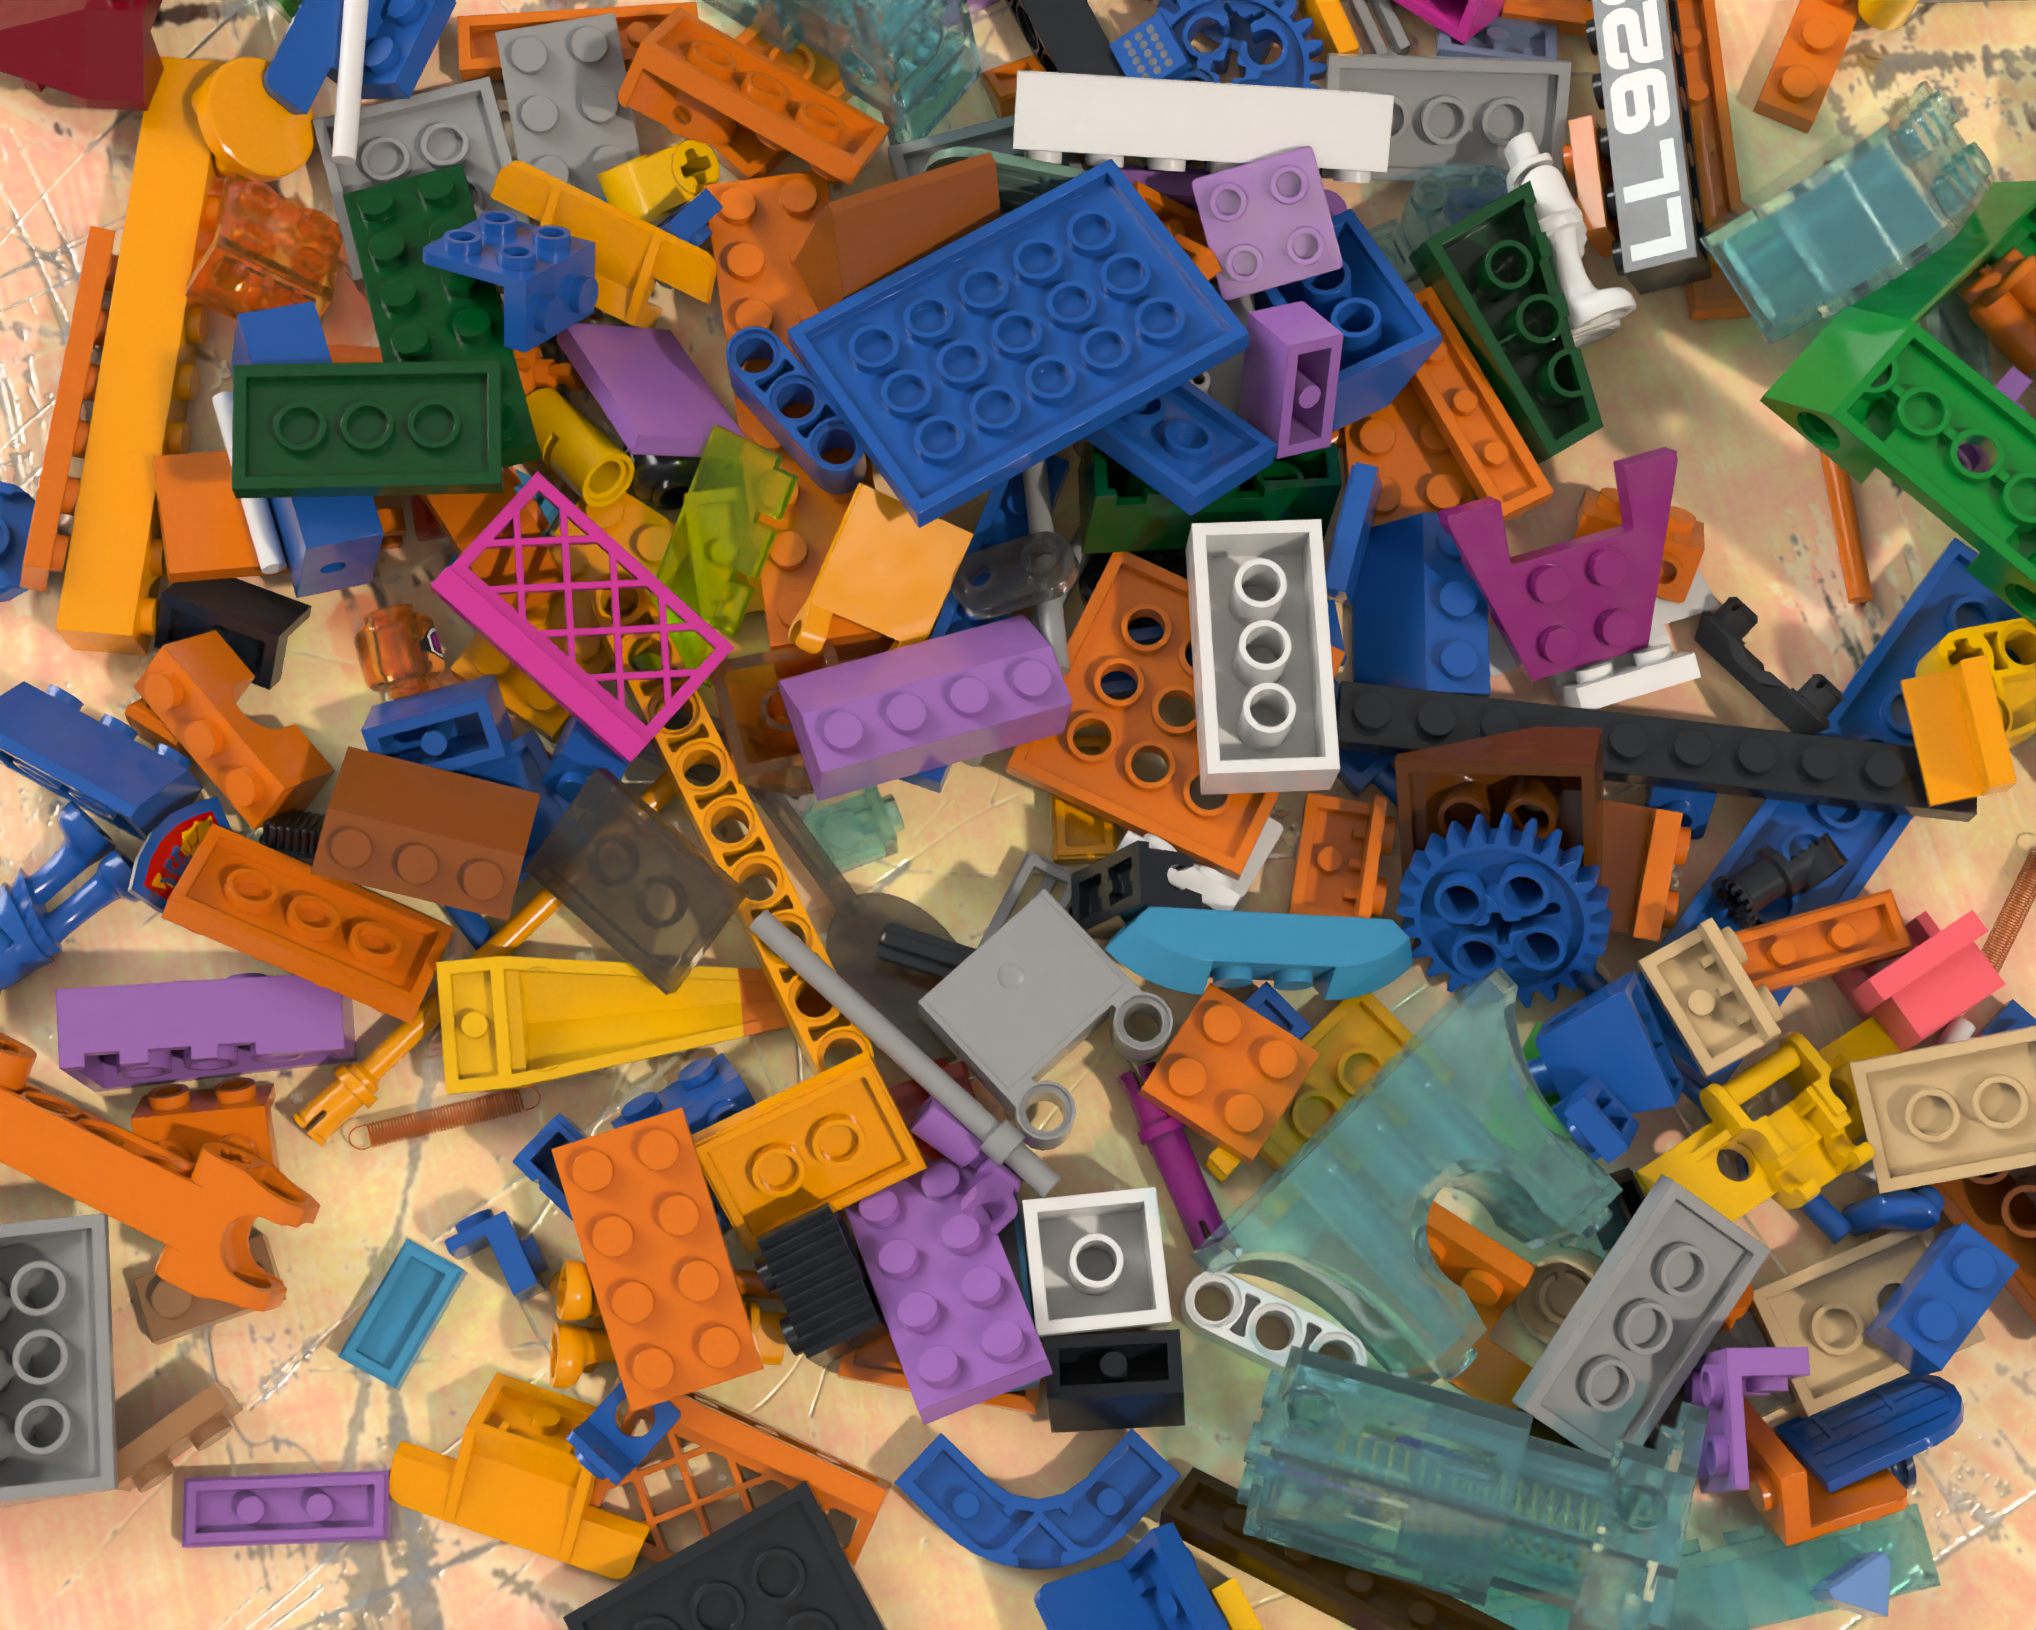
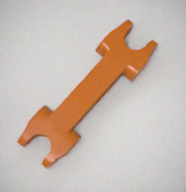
(194, 1209)

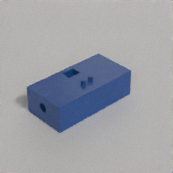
(323, 539)

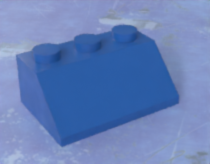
(1380, 318)
(1419, 612)
(92, 760)

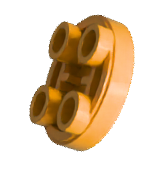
(247, 126)

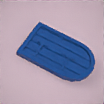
(1874, 1429)

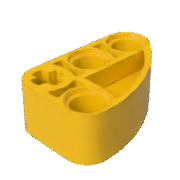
(2012, 681)

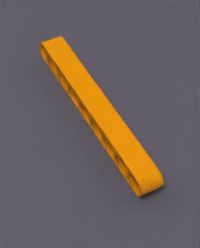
(721, 801)

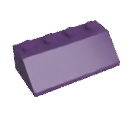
(926, 705)

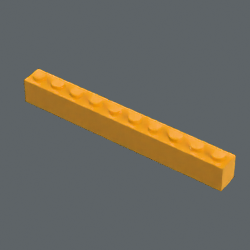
(143, 375)

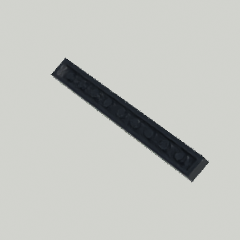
(1657, 749)

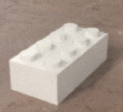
(1261, 657)

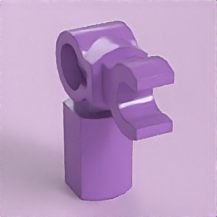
(992, 1185)

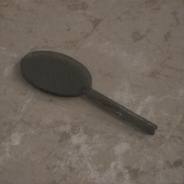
(857, 930)

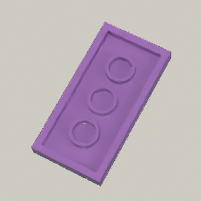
(946, 1292)

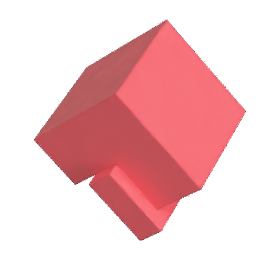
(1927, 985)

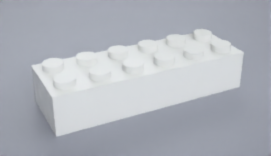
(1199, 122)

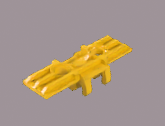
(1792, 1148)

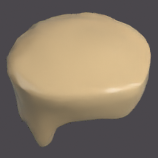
(1554, 1289)

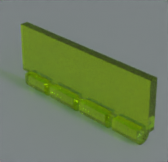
(721, 536)

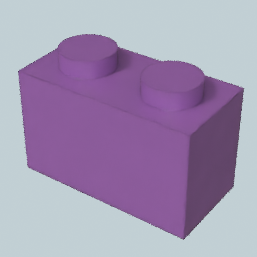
(1291, 377)

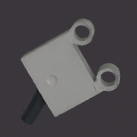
(1026, 1005)

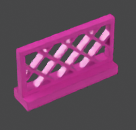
(543, 660)

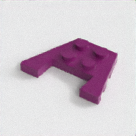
(1580, 595)

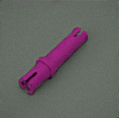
(1173, 1159)

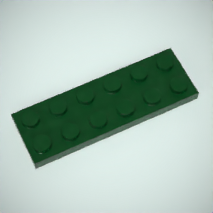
(427, 310)

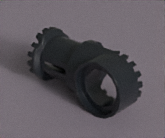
(1775, 877)

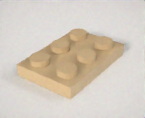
(1950, 1109)
(1830, 1311)

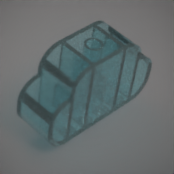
(1852, 213)

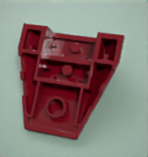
(84, 48)

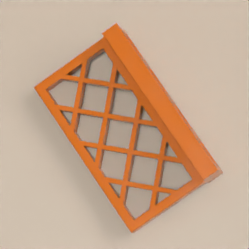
(755, 1447)

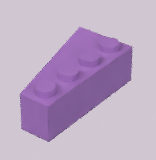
(200, 1030)

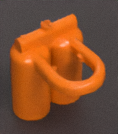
(2005, 307)

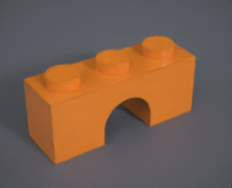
(256, 767)

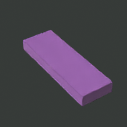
(286, 1509)

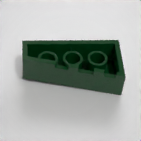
(1509, 311)

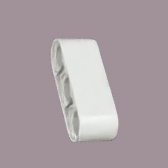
(1250, 1304)

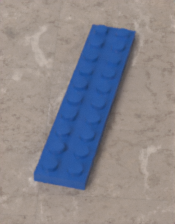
(1870, 712)

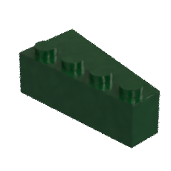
(1129, 515)

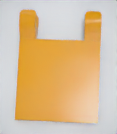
(882, 573)

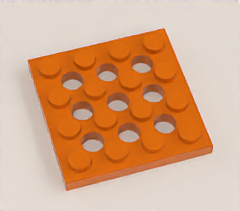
(1106, 781)

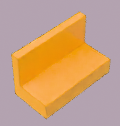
(1959, 733)

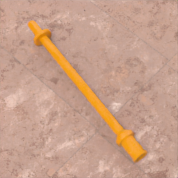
(360, 1080)

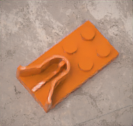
(728, 84)

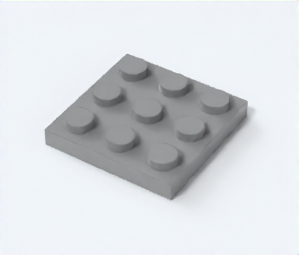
(418, 137)

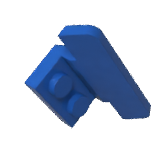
(396, 49)

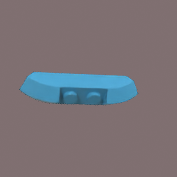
(1235, 947)

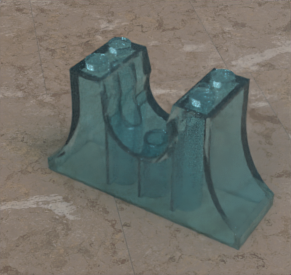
(1355, 1198)

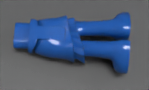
(26, 929)

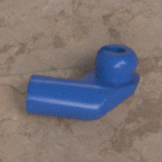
(1896, 1210)

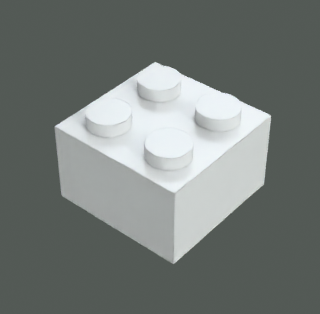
(1096, 1263)

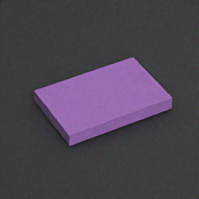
(646, 388)

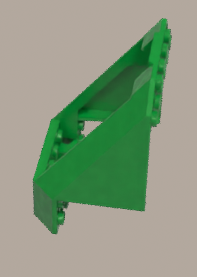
(1901, 402)

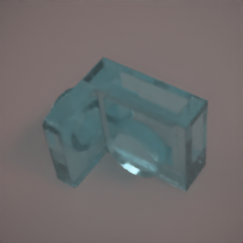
(857, 829)

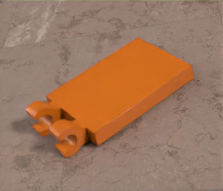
(206, 524)

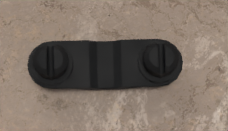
(1799, 710)

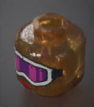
(399, 651)

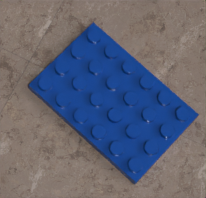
(1016, 341)

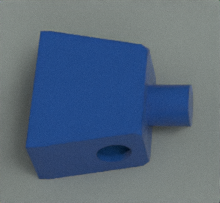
(1617, 1040)

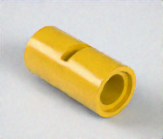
(578, 449)

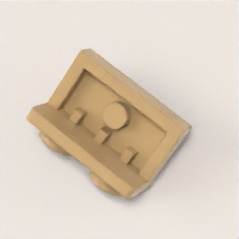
(1712, 997)

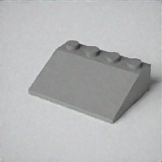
(56, 1360)

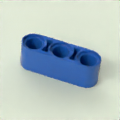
(791, 383)

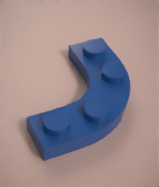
(1031, 1530)

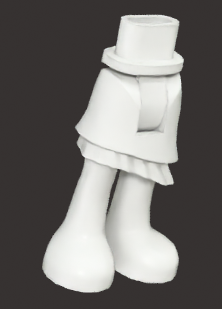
(1592, 311)

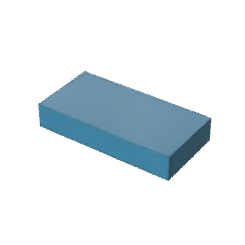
(402, 1314)

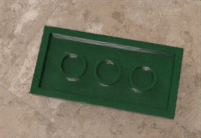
(367, 429)

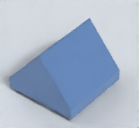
(1858, 1585)

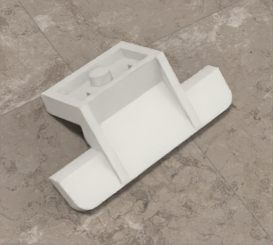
(1629, 673)

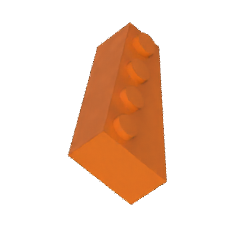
(469, 514)

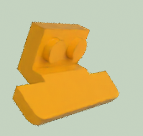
(627, 249)
(521, 1481)

